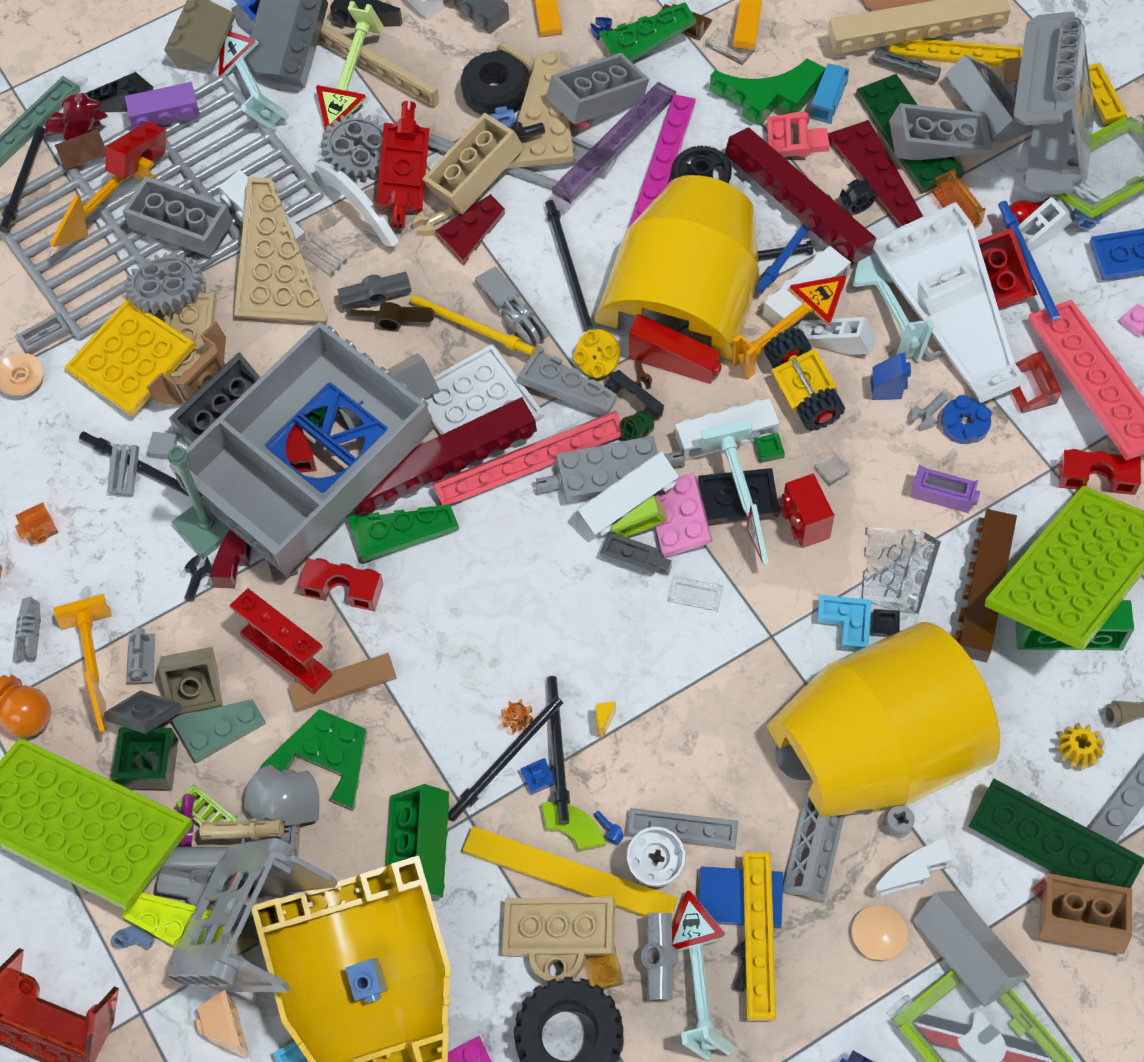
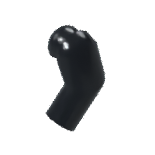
(528, 131)

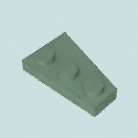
(217, 727)

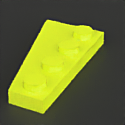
(165, 918)

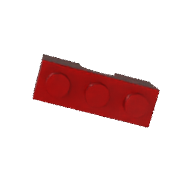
(124, 153)
(1077, 466)
(322, 576)

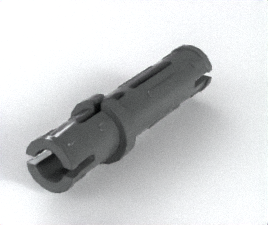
(902, 63)

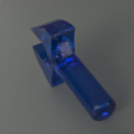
(605, 24)

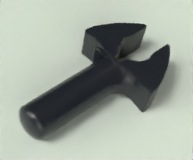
(197, 575)
(740, 981)

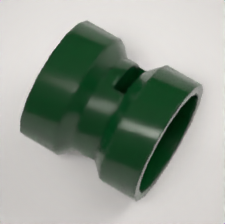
(636, 425)

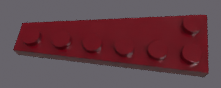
(870, 160)

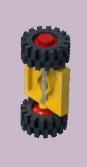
(804, 379)

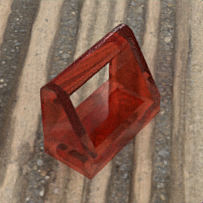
(1045, 380)

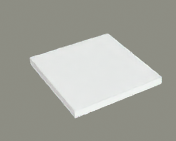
(474, 389)

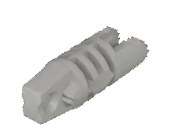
(27, 630)

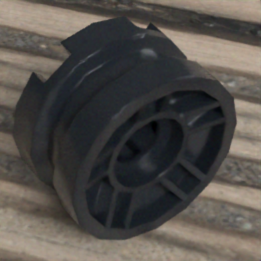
(858, 196)

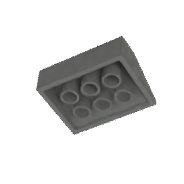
(286, 39)

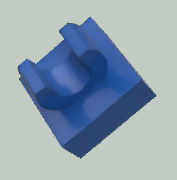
(538, 776)

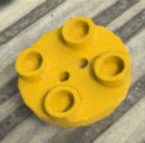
(588, 348)

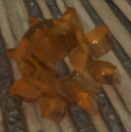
(512, 711)

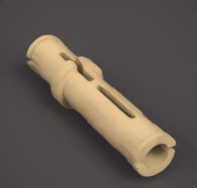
(251, 829)

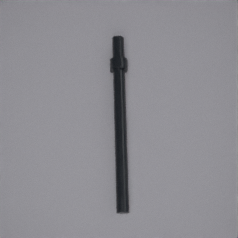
(10, 210)
(104, 447)
(561, 795)
(469, 796)

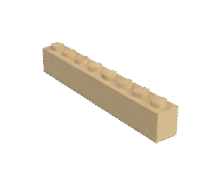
(914, 23)

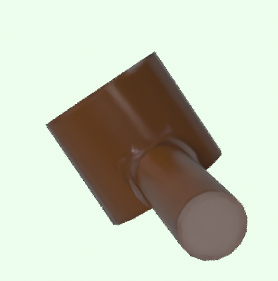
(642, 375)

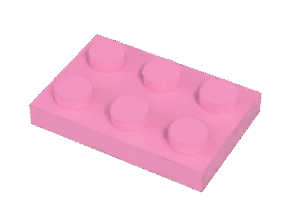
(686, 517)

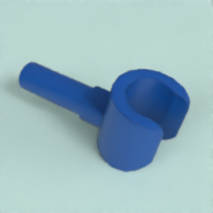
(615, 832)

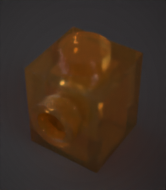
(35, 524)

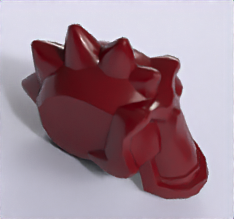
(78, 117)

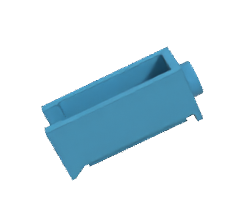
(829, 93)

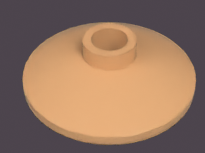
(20, 366)

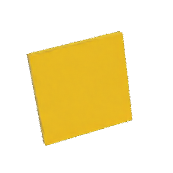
(129, 356)

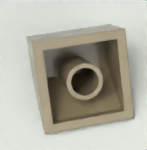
(191, 679)

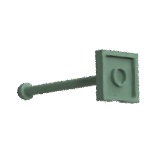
(196, 524)

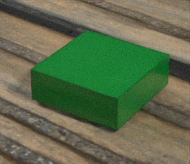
(769, 447)

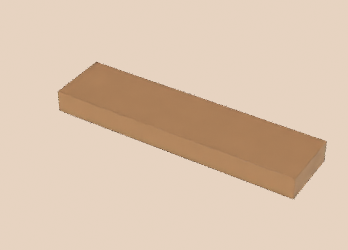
(345, 682)

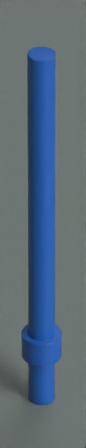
(1010, 220)
(772, 272)

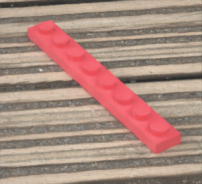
(527, 459)

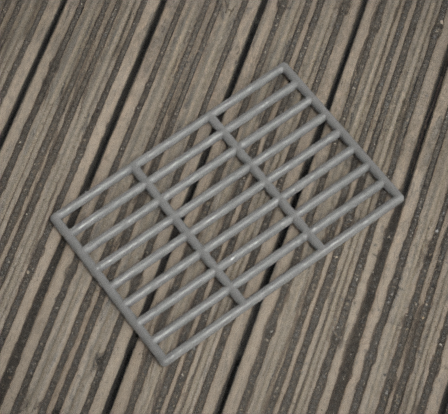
(115, 225)

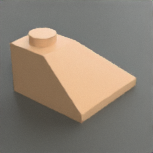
(222, 1024)

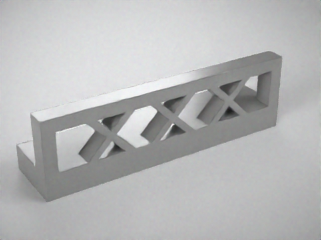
(822, 847)

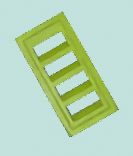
(643, 517)
(212, 805)

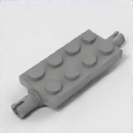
(594, 469)

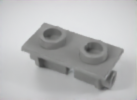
(140, 657)

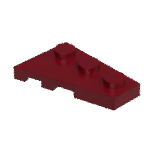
(468, 229)

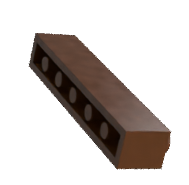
(986, 573)

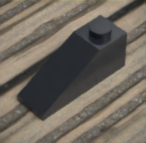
(388, 14)

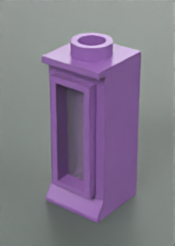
(944, 489)

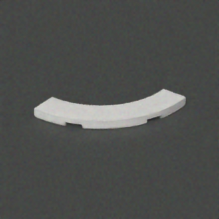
(358, 198)

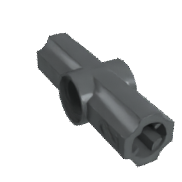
(374, 290)

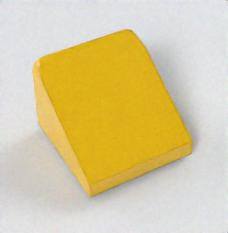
(604, 715)

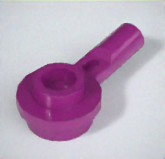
(187, 809)

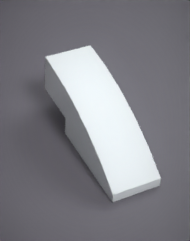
(915, 869)

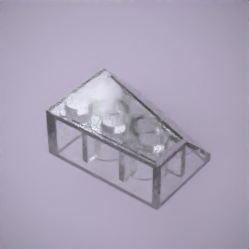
(898, 567)

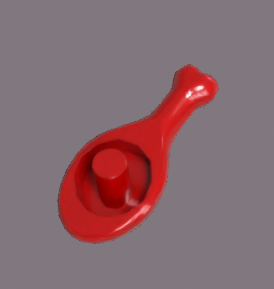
(1024, 208)

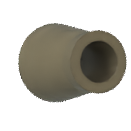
(1123, 712)

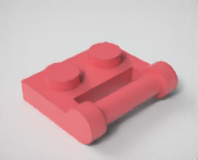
(781, 134)

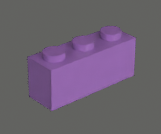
(163, 105)

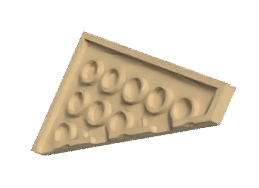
(271, 267)

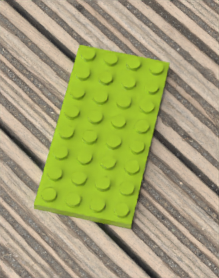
(1075, 569)
(83, 824)

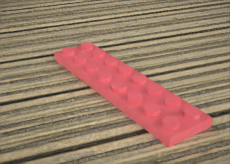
(1094, 375)

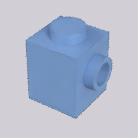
(367, 980)

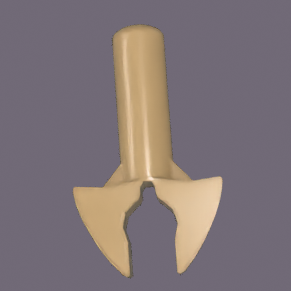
(429, 222)

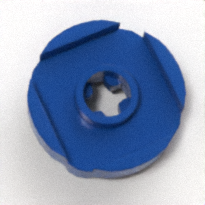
(966, 407)

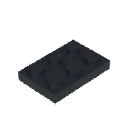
(722, 498)

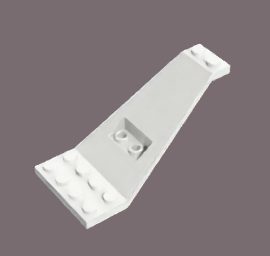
(947, 282)

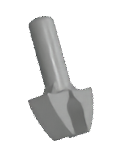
(929, 422)

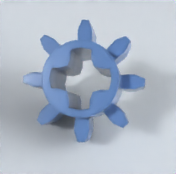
(504, 116)
(1085, 221)

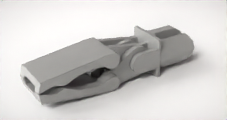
(506, 302)

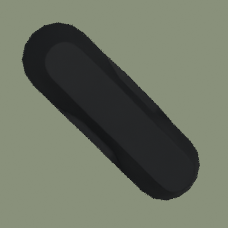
(620, 380)

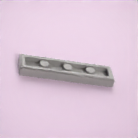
(688, 828)

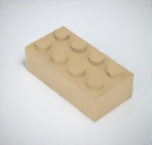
(473, 163)

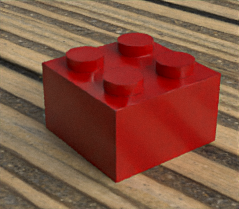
(807, 510)

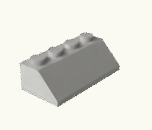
(986, 94)

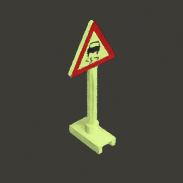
(338, 100)

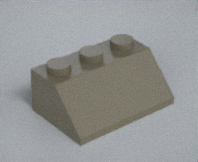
(199, 34)

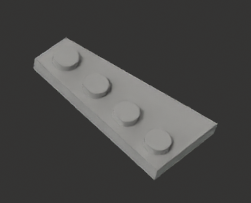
(557, 380)

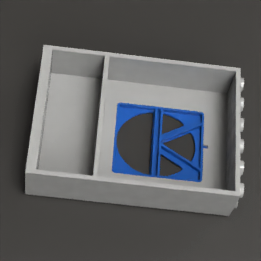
(243, 456)

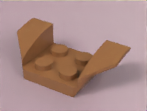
(179, 391)

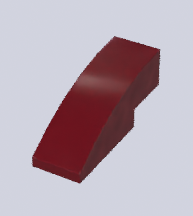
(231, 554)

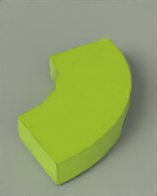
(581, 826)

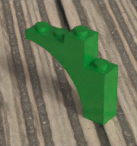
(762, 96)

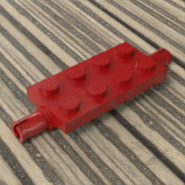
(402, 166)

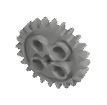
(356, 146)
(164, 283)

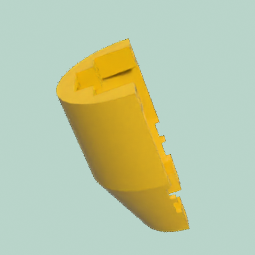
(690, 260)
(891, 723)
(366, 917)

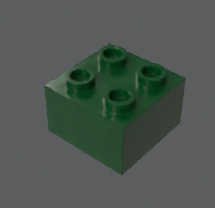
(145, 759)

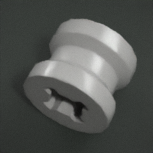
(897, 827)

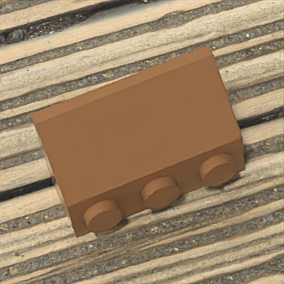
(1086, 914)

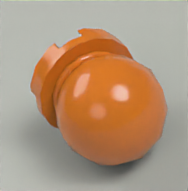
(22, 708)

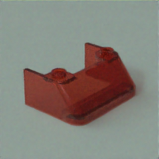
(46, 1029)

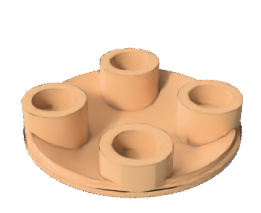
(879, 932)

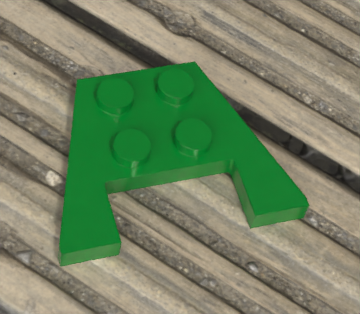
(330, 745)

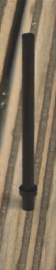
(554, 217)

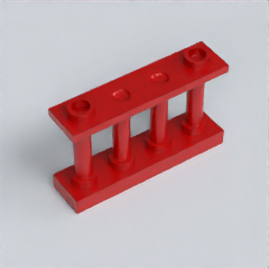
(281, 640)

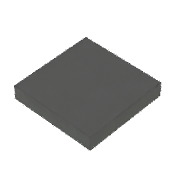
(142, 712)

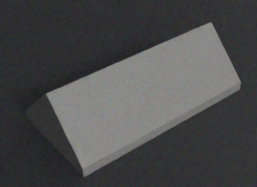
(413, 373)
(969, 946)

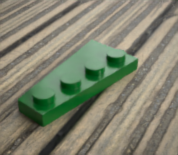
(648, 32)
(388, 533)

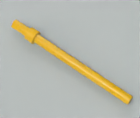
(511, 342)

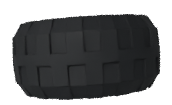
(489, 69)

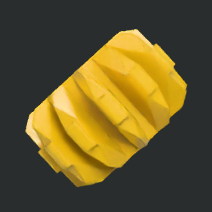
(1088, 753)

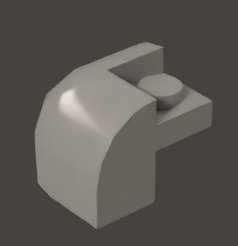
(282, 796)

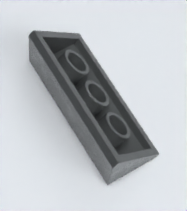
(203, 406)

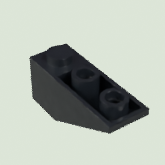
(113, 94)

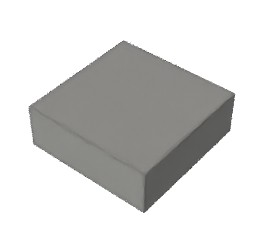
(160, 444)

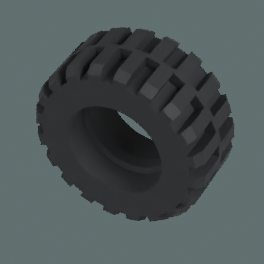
(562, 997)

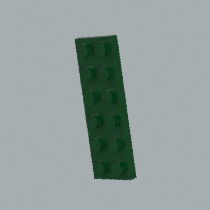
(881, 102)
(1053, 838)

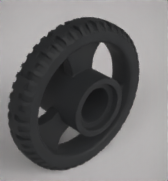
(702, 164)

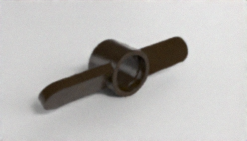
(391, 315)

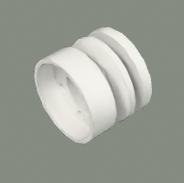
(647, 843)

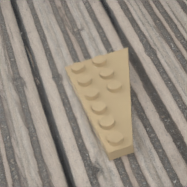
(556, 143)

